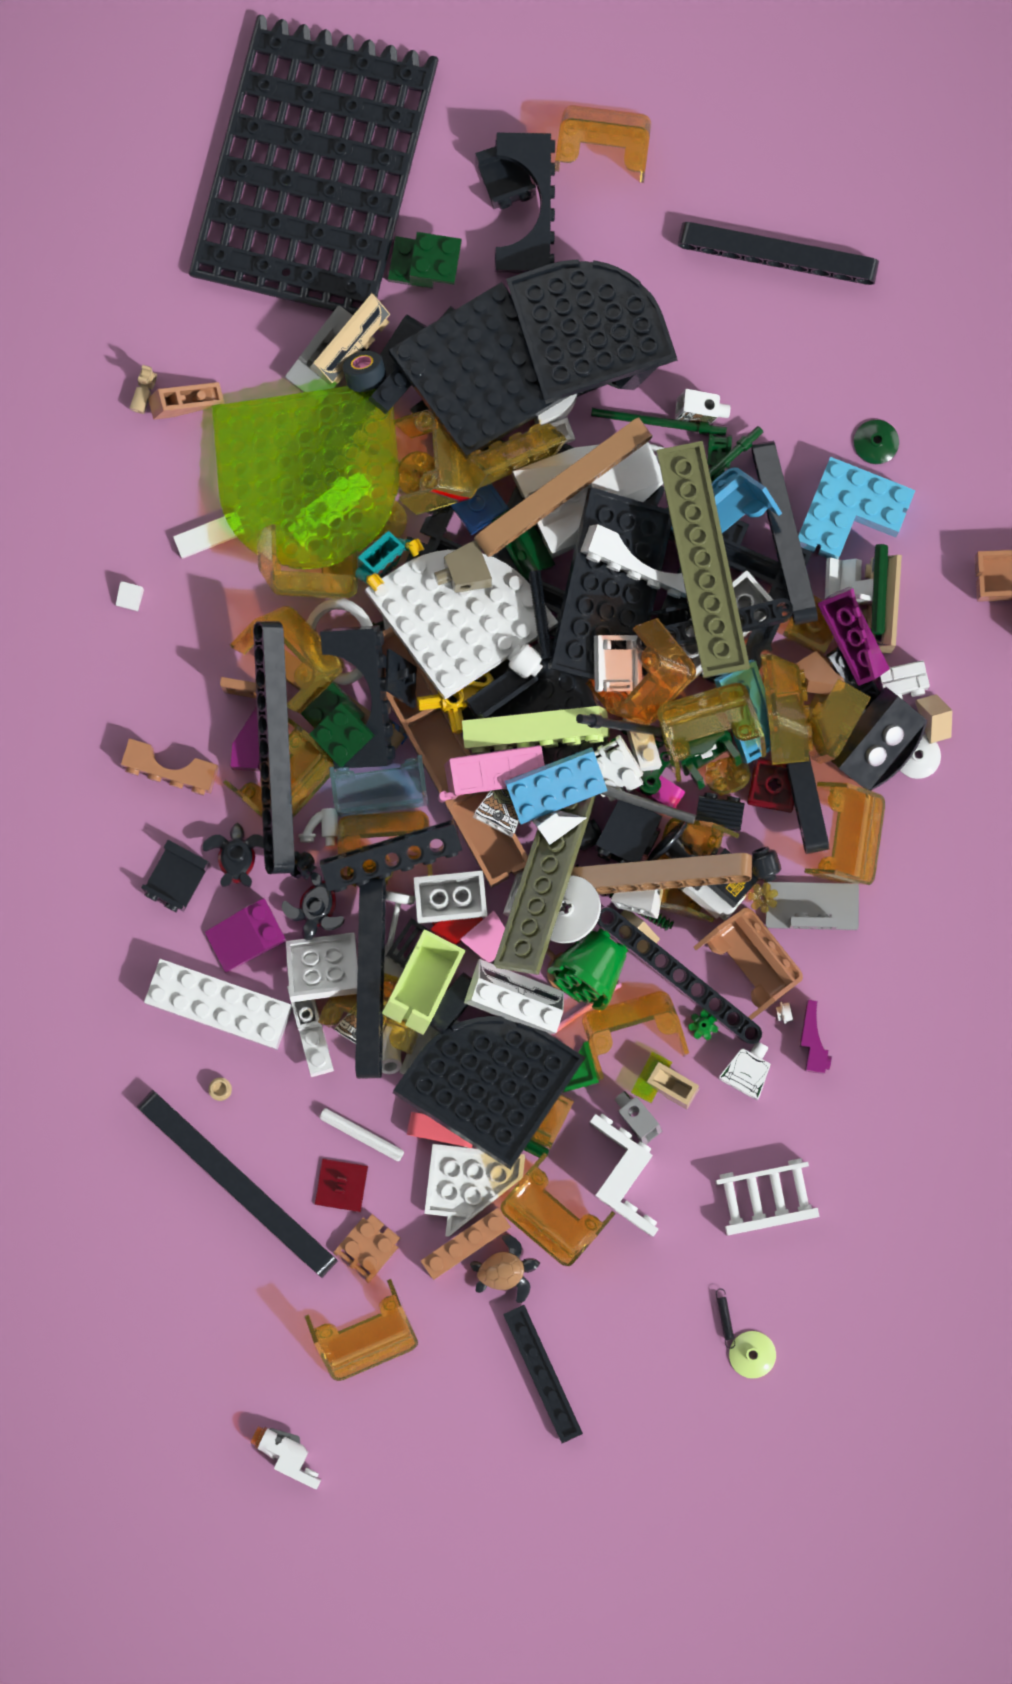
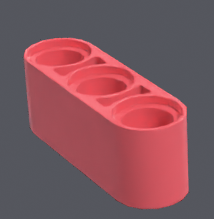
(426, 1128)

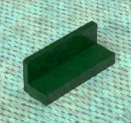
(529, 552)

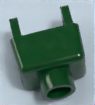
(702, 745)

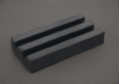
(397, 959)

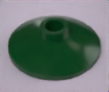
(871, 451)

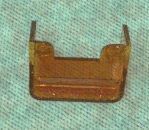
(667, 677)

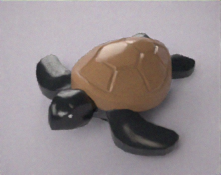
(506, 1270)

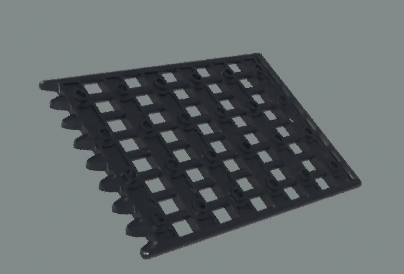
(254, 129)

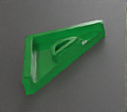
(586, 1073)

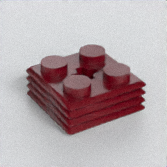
(761, 794)

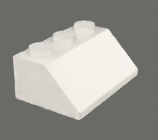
(450, 897)

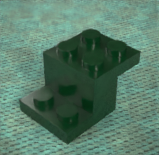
(425, 260)
(337, 724)

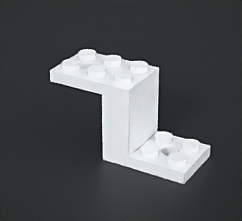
(624, 1174)

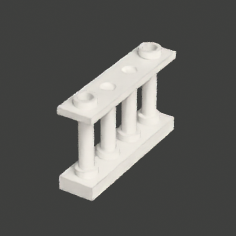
(782, 1214)

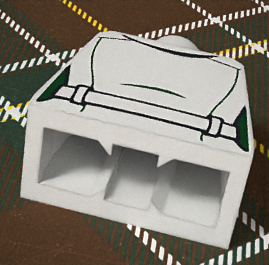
(747, 1071)

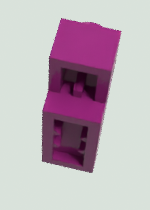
(817, 1056)

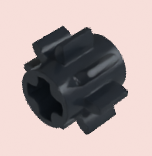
(303, 865)

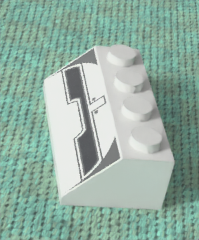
(515, 997)

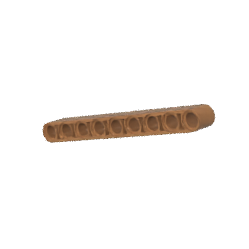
(563, 487)
(668, 873)

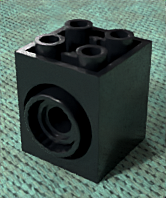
(628, 833)

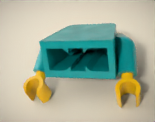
(383, 557)

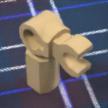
(146, 382)

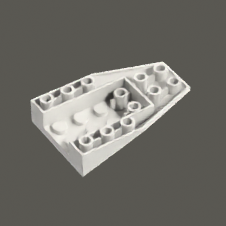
(633, 478)

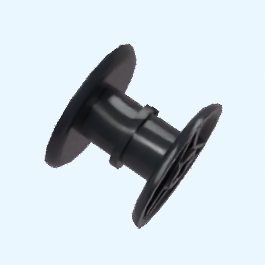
(673, 846)

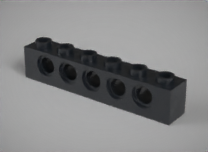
(399, 845)

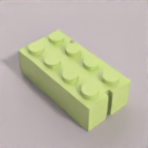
(423, 981)

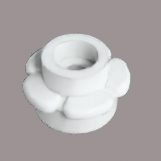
(784, 1012)

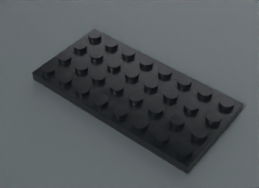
(603, 599)

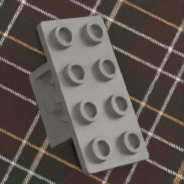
(300, 373)
(814, 906)

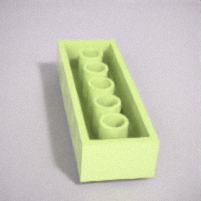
(532, 729)

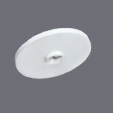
(582, 914)

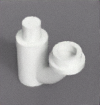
(329, 827)

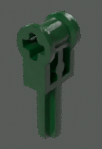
(717, 449)

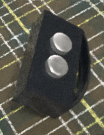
(881, 741)

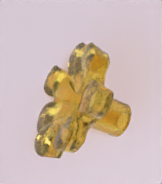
(766, 894)

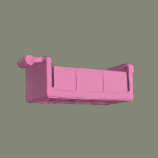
(488, 770)

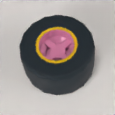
(364, 371)

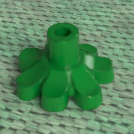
(697, 1025)

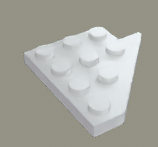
(465, 1183)

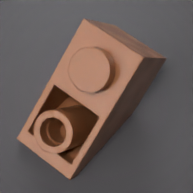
(818, 674)

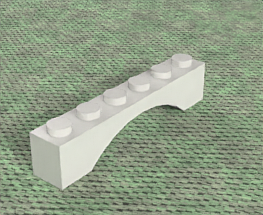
(608, 547)

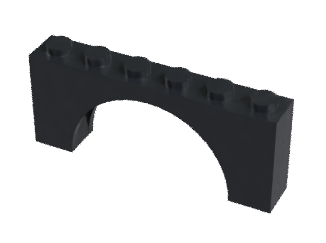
(532, 154)
(364, 650)

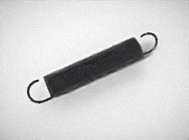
(725, 1318)

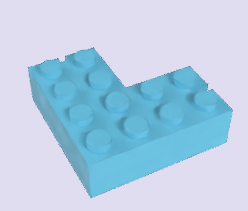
(850, 496)

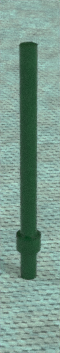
(702, 427)
(743, 445)

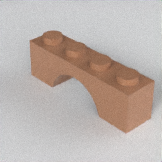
(197, 775)
(465, 1243)

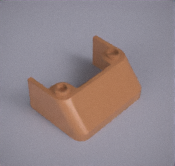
(757, 956)

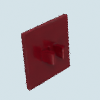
(341, 1185)

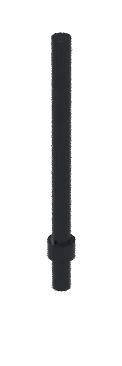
(597, 721)

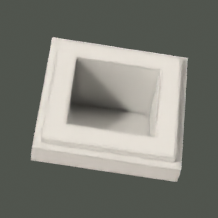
(129, 596)

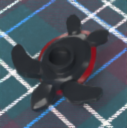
(236, 855)
(315, 908)

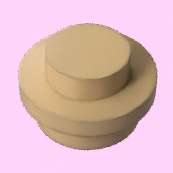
(220, 1089)

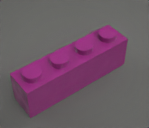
(853, 635)

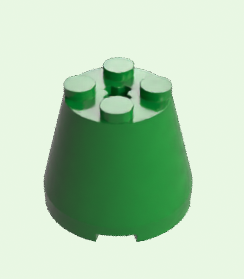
(590, 969)

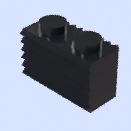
(723, 812)

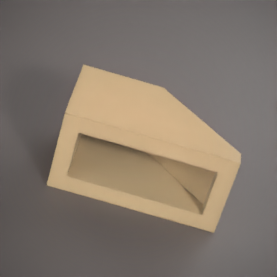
(673, 1085)

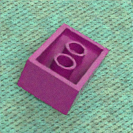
(245, 935)

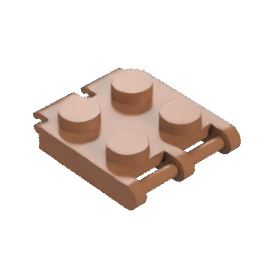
(368, 1246)

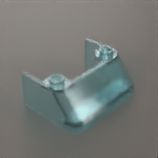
(379, 789)

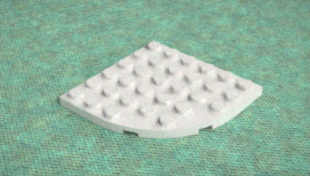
(452, 632)

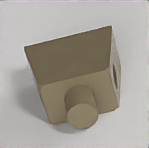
(465, 569)

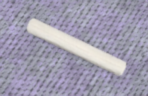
(361, 1134)

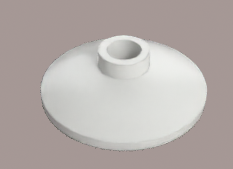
(925, 766)

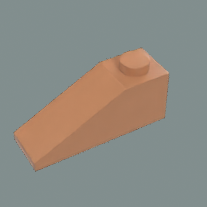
(184, 400)

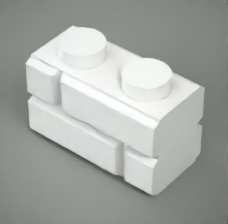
(906, 679)

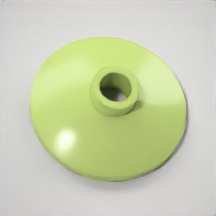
(740, 1358)

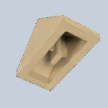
(938, 718)
(642, 926)

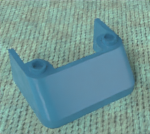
(740, 495)

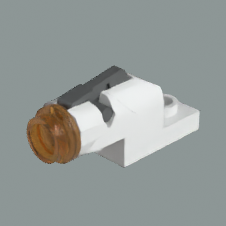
(288, 1451)

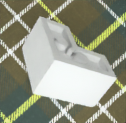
(846, 574)

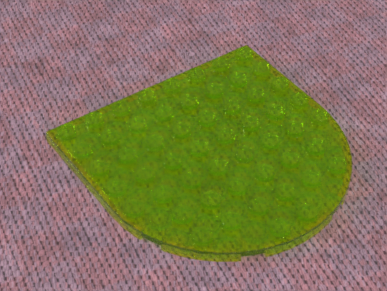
(311, 466)

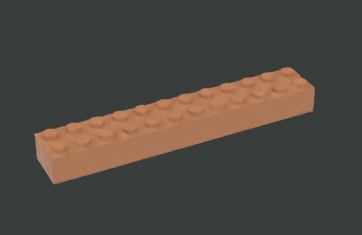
(433, 739)

